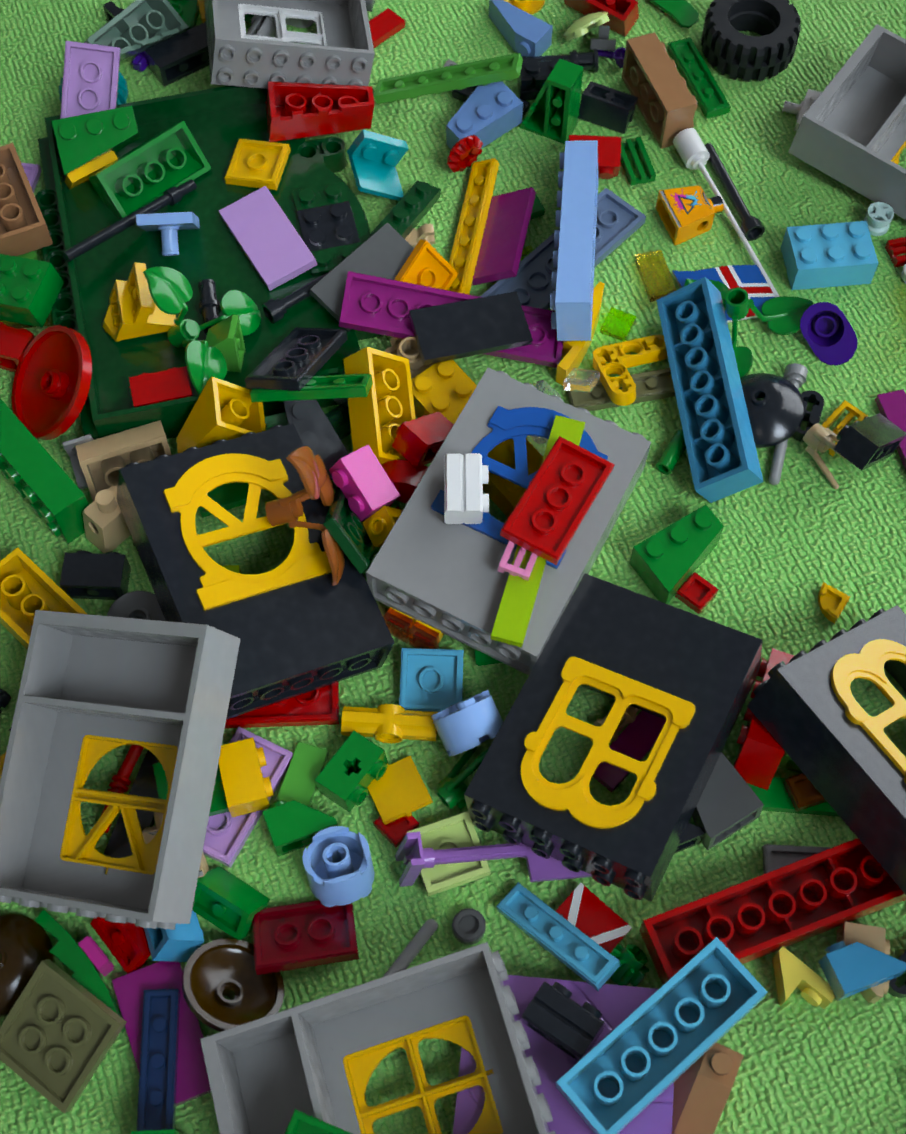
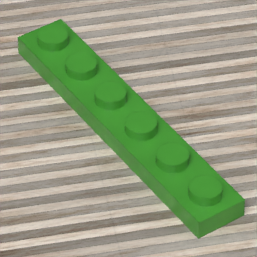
(448, 78)

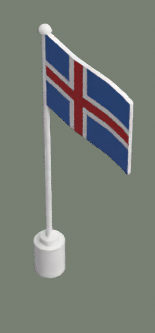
(748, 277)

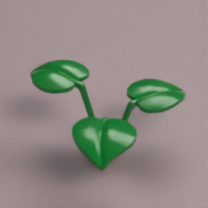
(170, 293)
(780, 312)

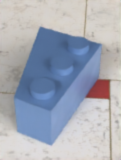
(486, 113)

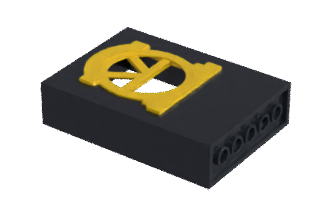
(289, 620)

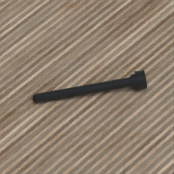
(750, 226)
(277, 308)

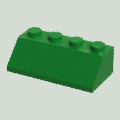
(149, 170)

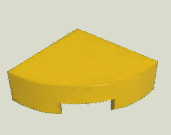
(831, 602)

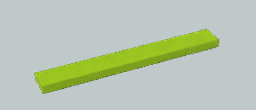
(521, 594)

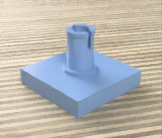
(168, 225)

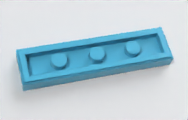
(558, 936)

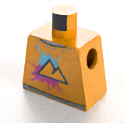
(687, 212)

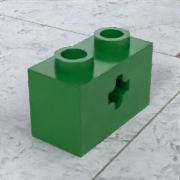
(353, 756)

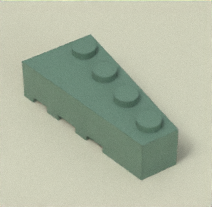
(140, 27)

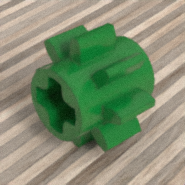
(632, 965)

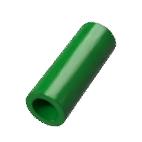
(672, 453)

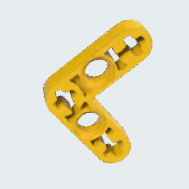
(649, 350)

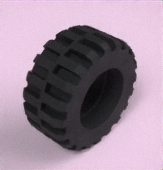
(748, 55)

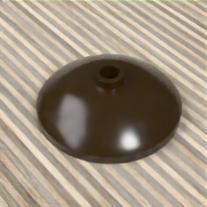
(22, 950)
(229, 970)

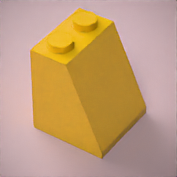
(219, 414)

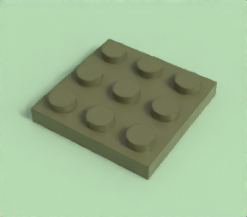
(57, 1035)

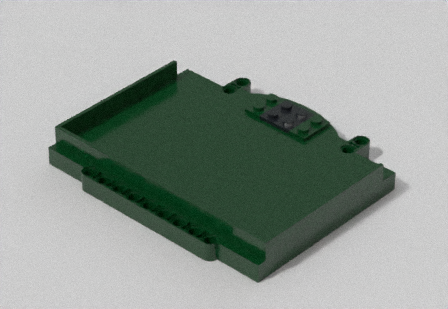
(308, 193)

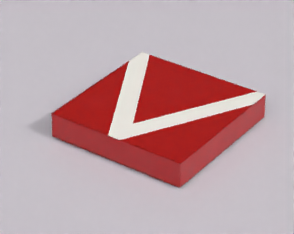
(594, 918)

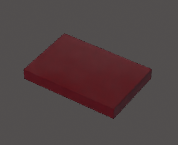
(303, 936)

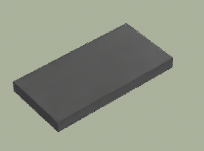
(378, 256)

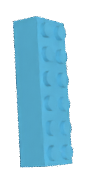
(661, 1039)

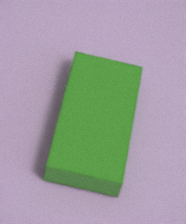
(301, 774)

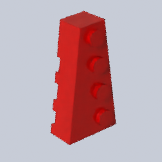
(316, 109)
(759, 751)

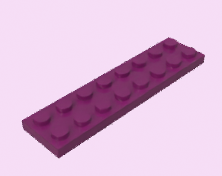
(384, 306)

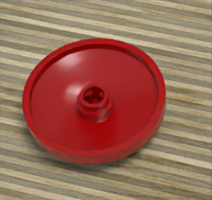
(52, 382)

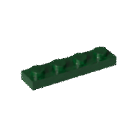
(411, 208)

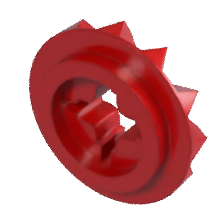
(464, 153)

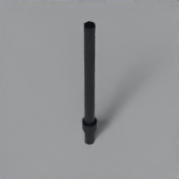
(170, 197)

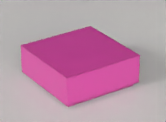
(96, 955)

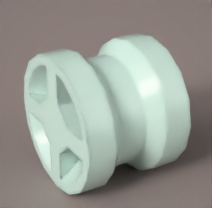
(879, 218)

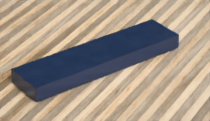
(158, 1060)

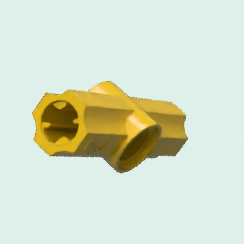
(388, 723)

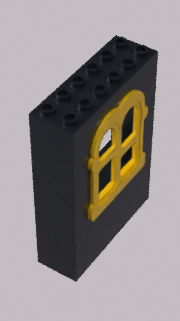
(642, 658)
(835, 740)

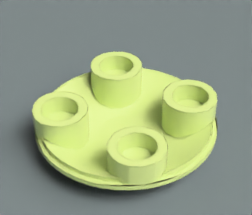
(584, 24)

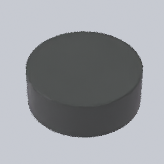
(468, 926)

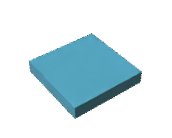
(430, 679)

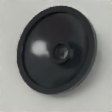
(778, 413)

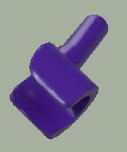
(618, 55)

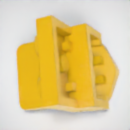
(133, 309)

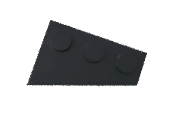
(315, 430)

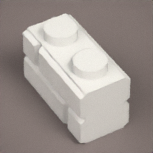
(464, 488)

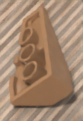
(704, 1090)

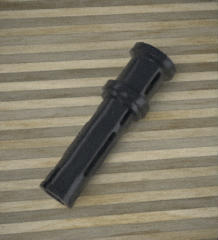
(588, 60)

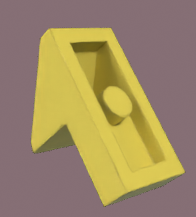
(793, 973)

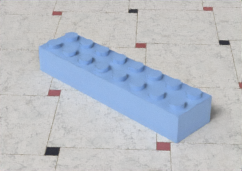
(575, 241)

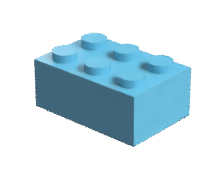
(829, 255)

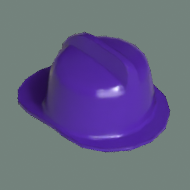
(828, 333)

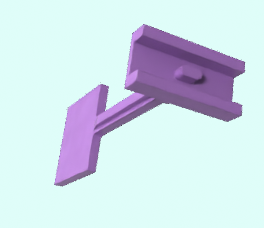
(419, 858)

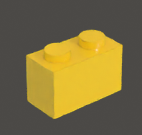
(243, 777)

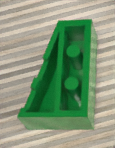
(557, 104)
(93, 135)
(675, 552)

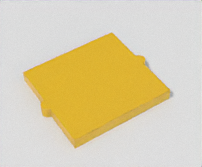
(399, 791)

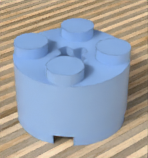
(468, 723)
(338, 866)

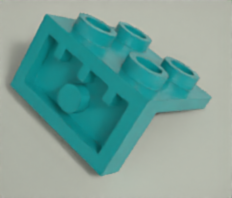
(374, 163)

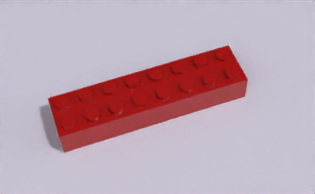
(773, 908)

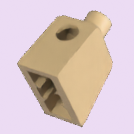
(105, 522)

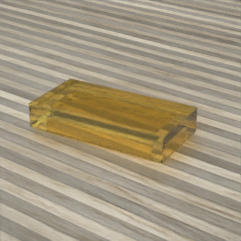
(654, 274)

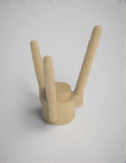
(821, 440)

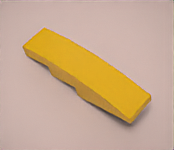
(574, 351)

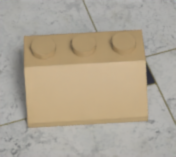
(105, 456)

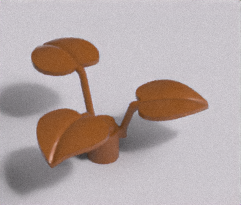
(289, 509)

